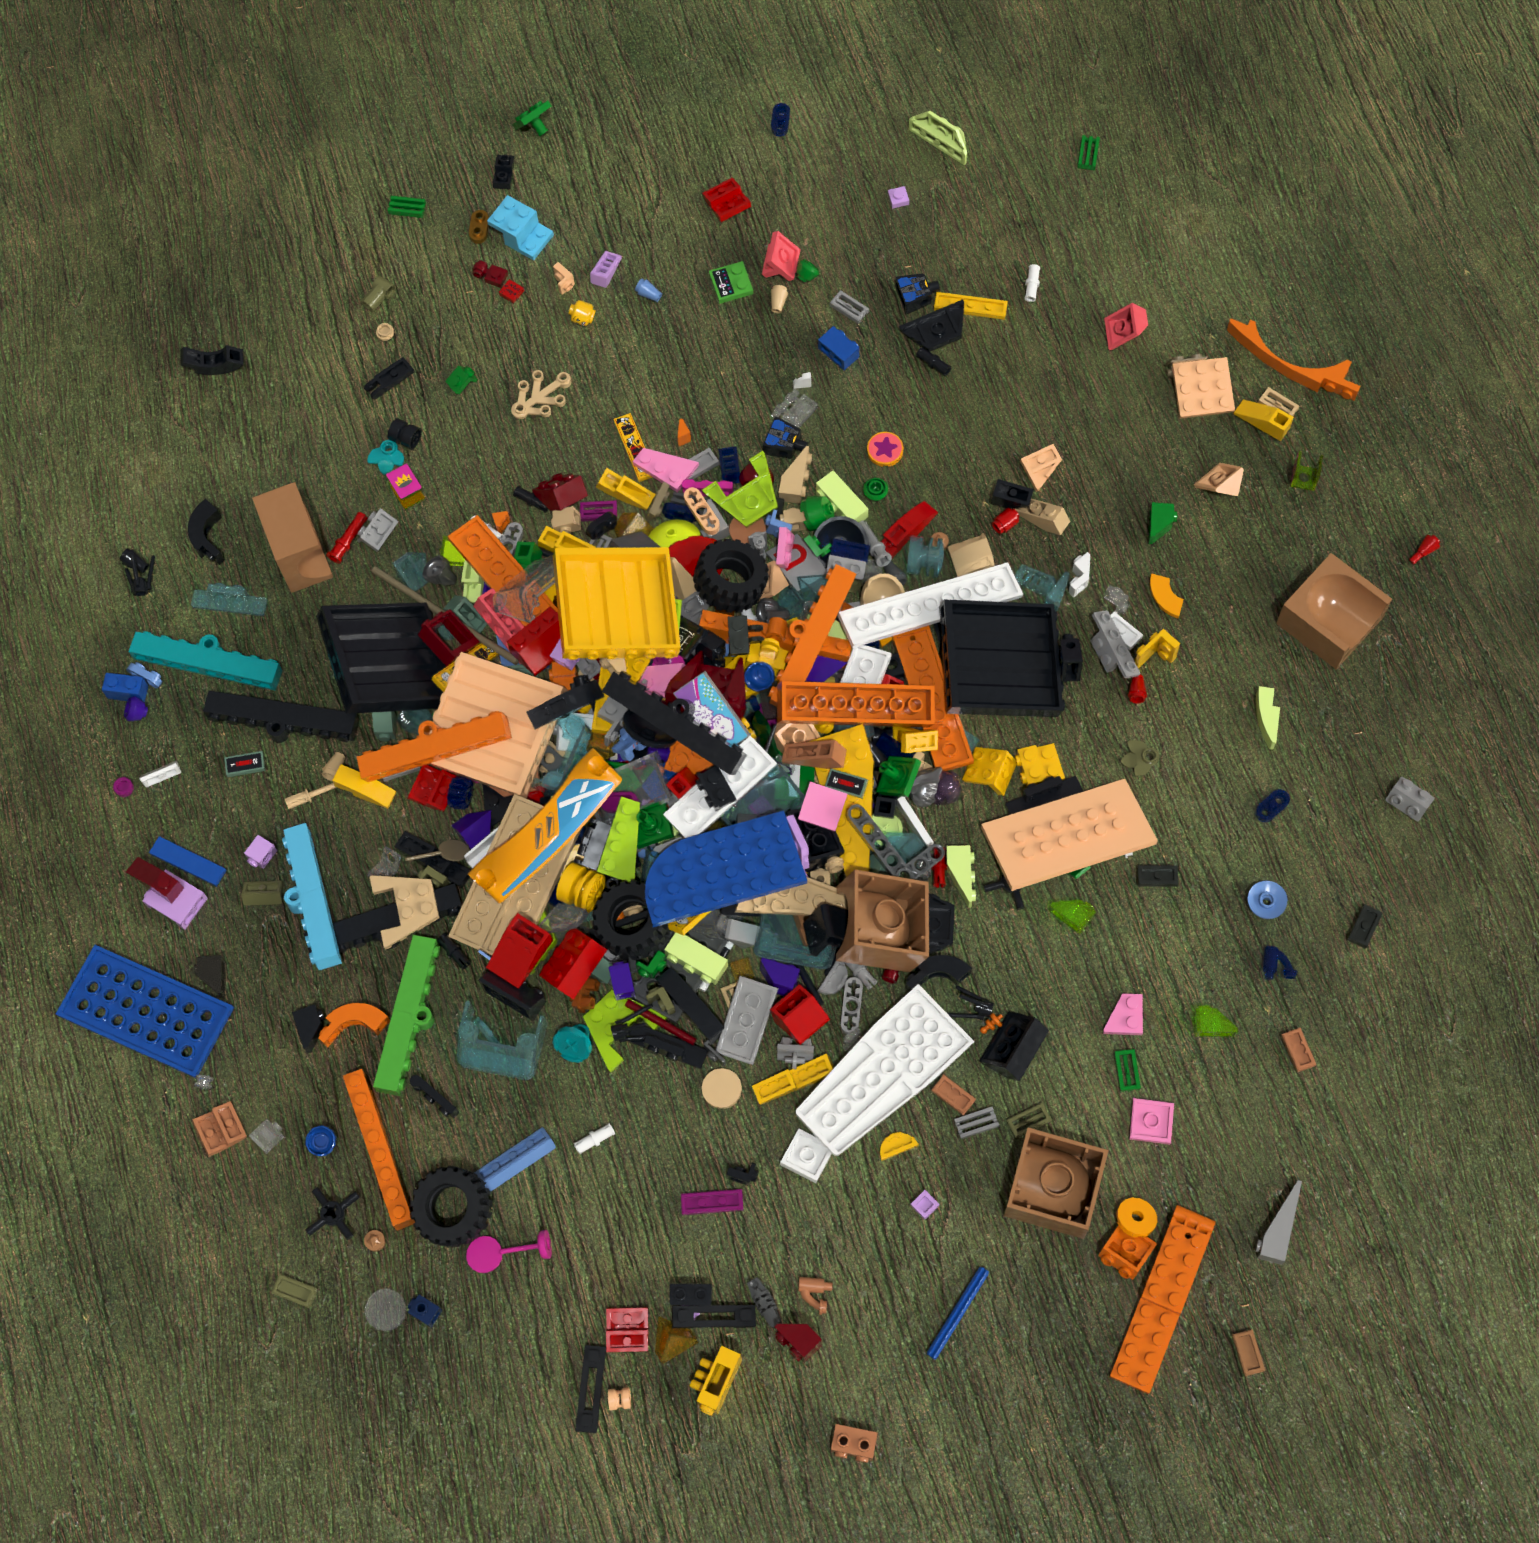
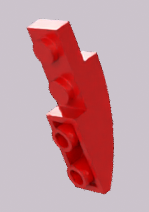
(909, 524)

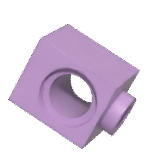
(260, 852)

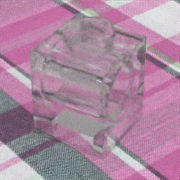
(267, 1135)

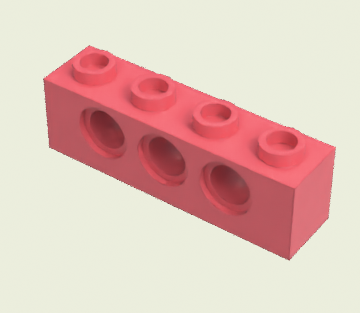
(502, 625)

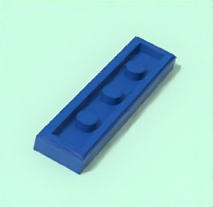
(187, 861)

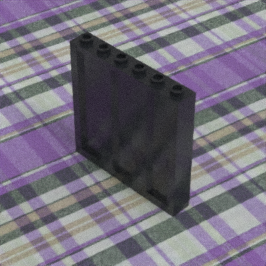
(380, 656)
(1001, 658)

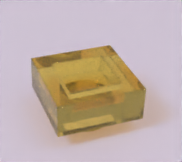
(741, 968)

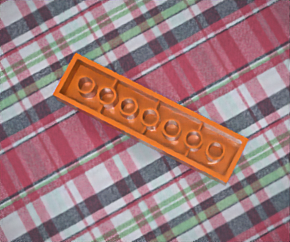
(855, 704)

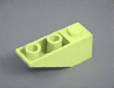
(959, 869)

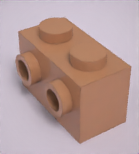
(854, 1443)

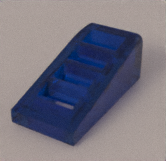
(733, 474)

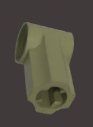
(380, 290)

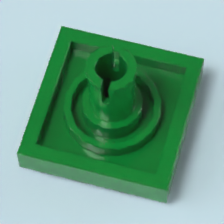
(533, 117)
(898, 776)
(653, 825)

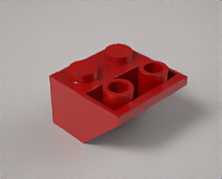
(799, 1014)

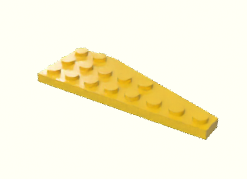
(858, 762)

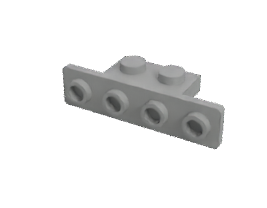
(1111, 647)
(613, 713)

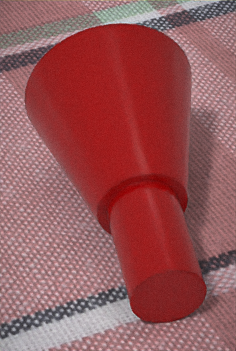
(1428, 545)

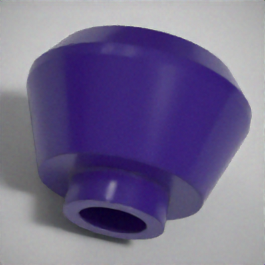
(135, 709)

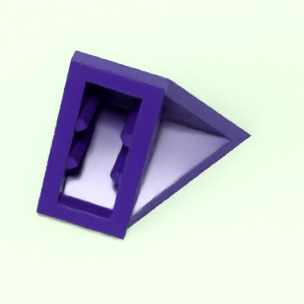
(824, 668)
(473, 827)

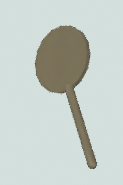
(450, 850)

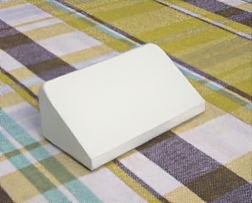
(160, 774)

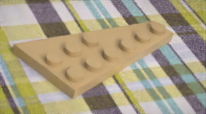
(795, 901)

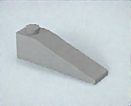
(1276, 1238)

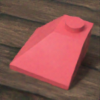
(1125, 325)

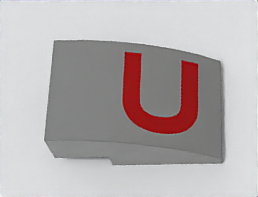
(802, 562)

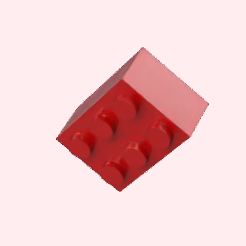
(572, 962)

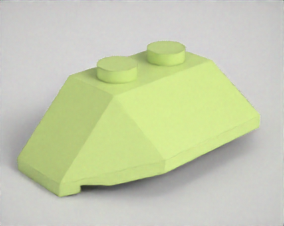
(940, 134)

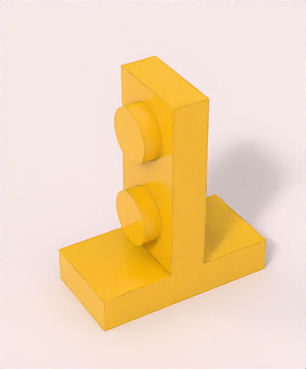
(916, 740)

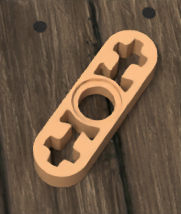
(701, 503)

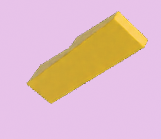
(793, 1080)

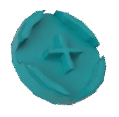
(573, 1043)

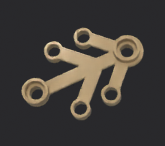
(539, 397)

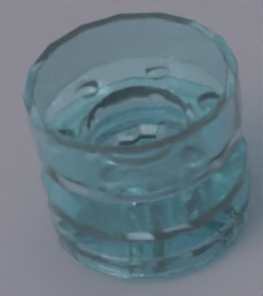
(925, 556)

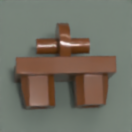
(583, 1000)

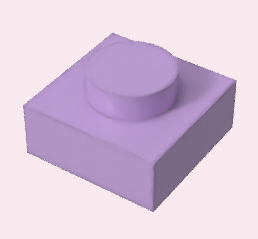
(898, 197)
(924, 1204)

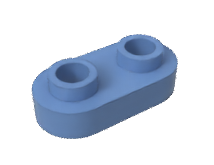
(151, 678)

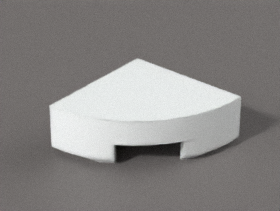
(802, 382)

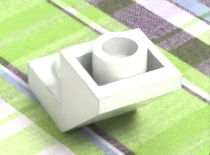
(1081, 569)

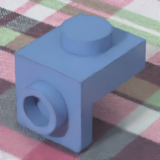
(774, 524)

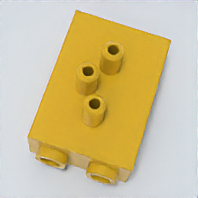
(717, 1381)

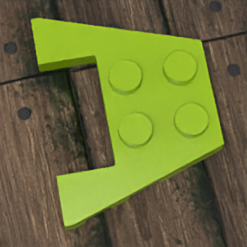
(751, 500)
(600, 1021)

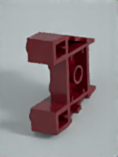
(728, 681)

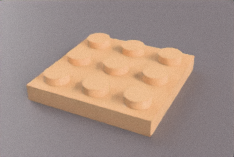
(1203, 387)

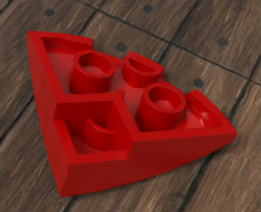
(689, 550)

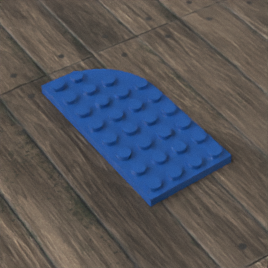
(723, 869)

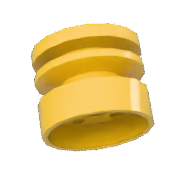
(580, 887)

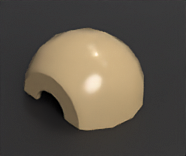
(880, 587)

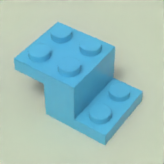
(520, 227)

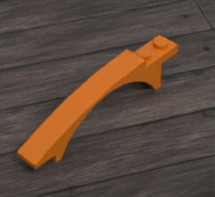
(1329, 378)

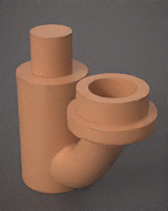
(814, 1285)

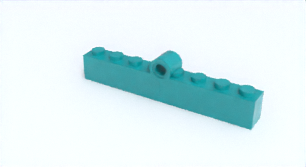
(206, 660)

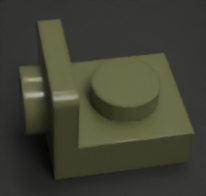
(436, 877)
(664, 1002)

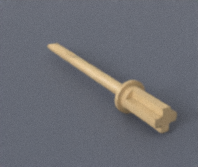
(305, 797)

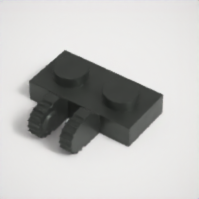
(738, 635)

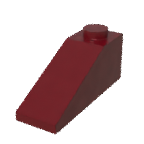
(155, 879)

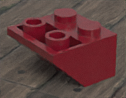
(561, 491)
(799, 1338)

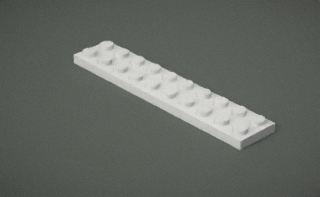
(921, 606)

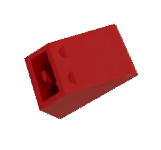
(519, 950)

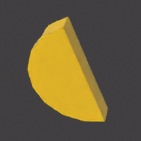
(896, 1144)

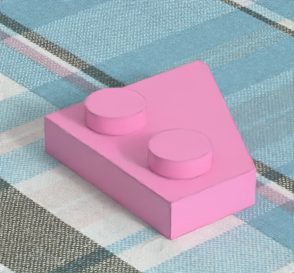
(785, 546)
(1127, 1016)

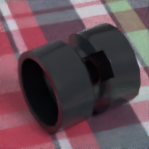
(403, 433)

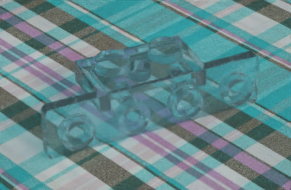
(229, 599)

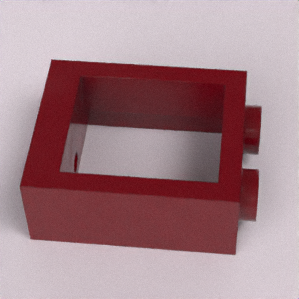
(456, 628)

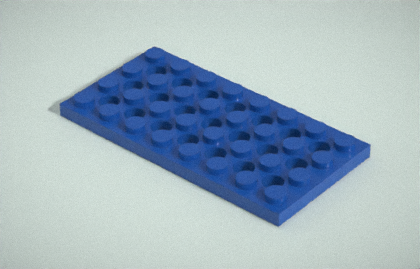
(124, 990)

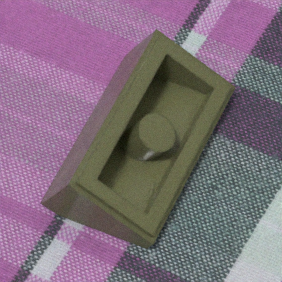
(262, 893)

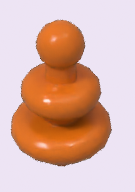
(990, 1024)

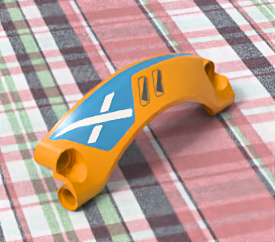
(549, 830)

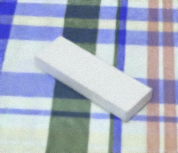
(913, 821)

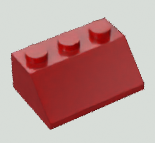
(536, 641)

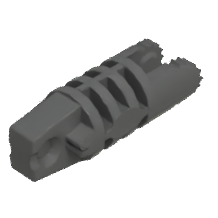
(764, 1302)

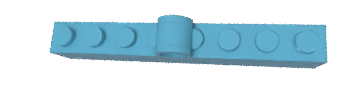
(309, 897)

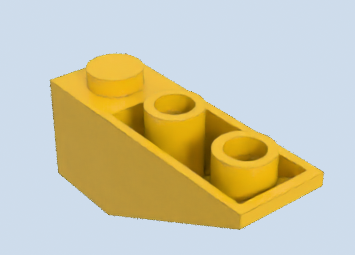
(1265, 417)

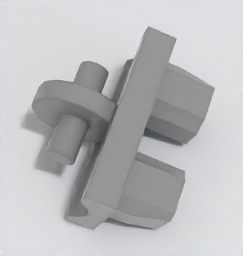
(795, 1053)

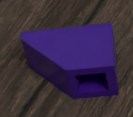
(780, 975)
(622, 980)

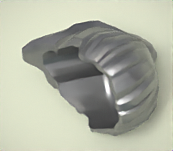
(439, 571)
(769, 608)
(925, 787)

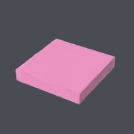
(822, 806)
(1151, 1121)

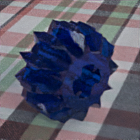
(460, 793)

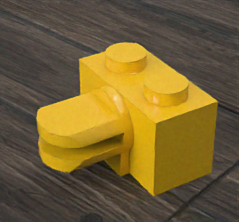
(769, 652)

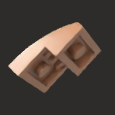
(219, 1129)

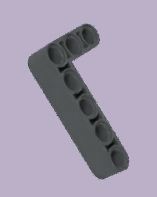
(889, 850)

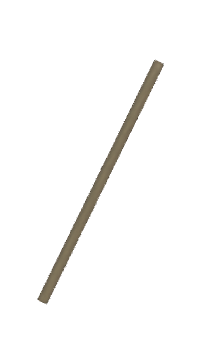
(434, 608)

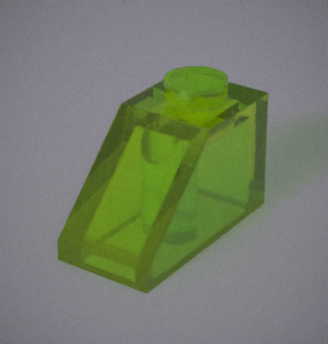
(1073, 913)
(1212, 1023)

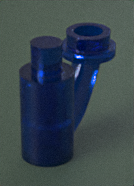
(1271, 957)

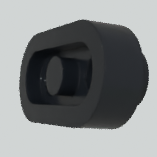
(601, 525)

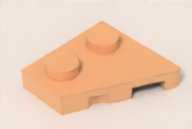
(1041, 465)

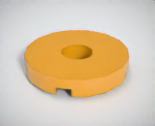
(1143, 1210)

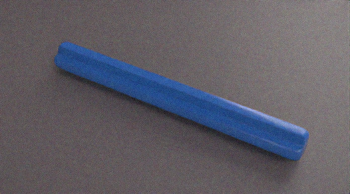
(957, 1313)

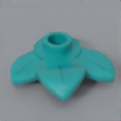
(386, 459)

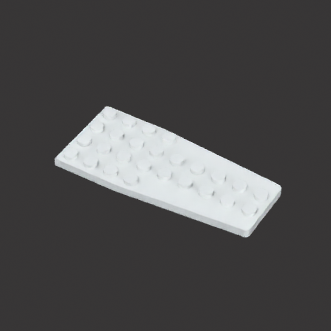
(883, 1071)

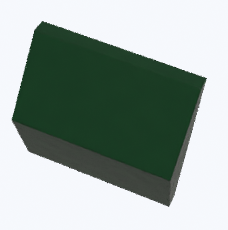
(763, 729)

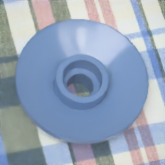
(1273, 893)

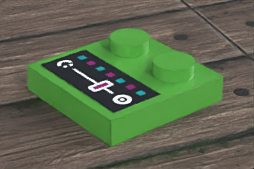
(731, 282)

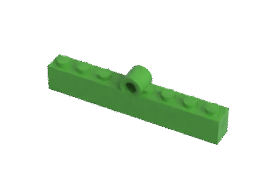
(406, 1015)

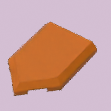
(682, 757)

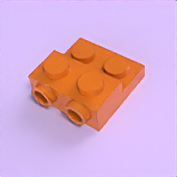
(1126, 1252)

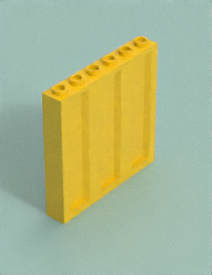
(616, 603)

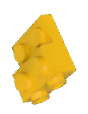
(1038, 764)

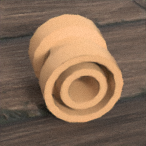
(614, 1398)

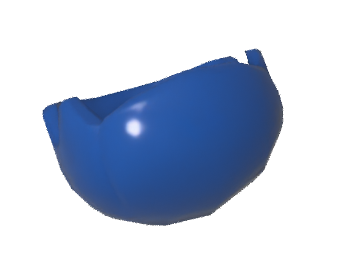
(759, 676)
(320, 1140)

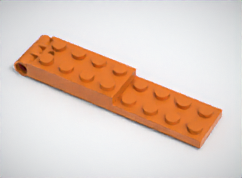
(490, 558)
(924, 667)
(1162, 1299)

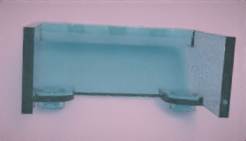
(498, 1058)

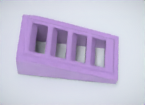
(600, 278)

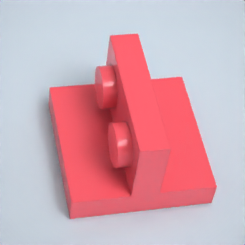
(781, 257)

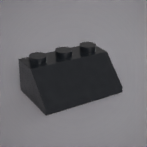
(820, 841)
(523, 1000)
(1014, 1045)

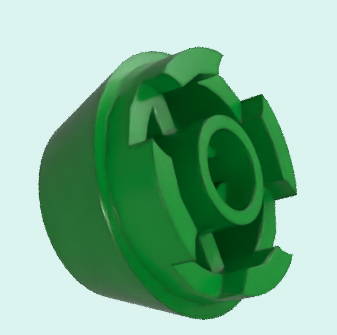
(816, 511)

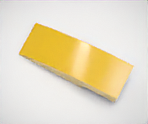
(625, 489)
(553, 539)
(373, 792)

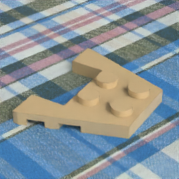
(414, 903)

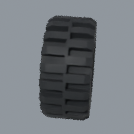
(739, 558)
(605, 920)
(426, 1197)

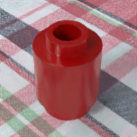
(1005, 520)

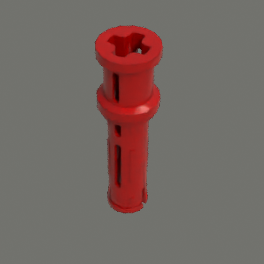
(343, 544)

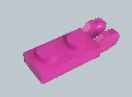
(726, 486)

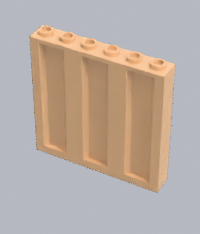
(487, 687)

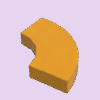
(1164, 596)

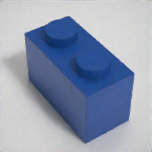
(838, 348)
(124, 686)

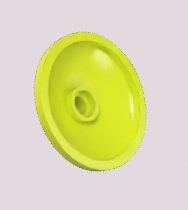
(673, 531)

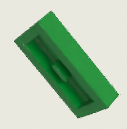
(1090, 140)
(408, 204)
(1129, 1087)

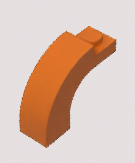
(350, 1015)

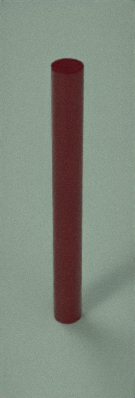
(662, 1023)

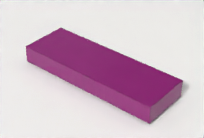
(712, 1202)

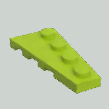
(620, 849)

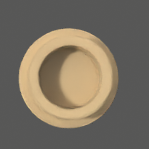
(385, 331)
(834, 864)

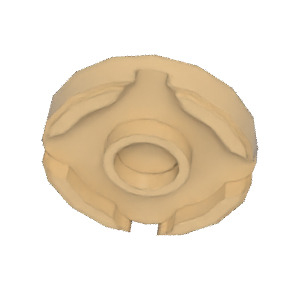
(721, 1088)

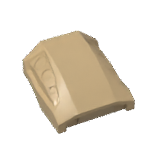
(971, 555)

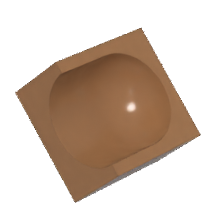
(292, 537)
(1333, 611)
(885, 921)
(1056, 1183)

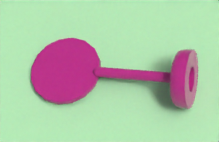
(486, 1253)

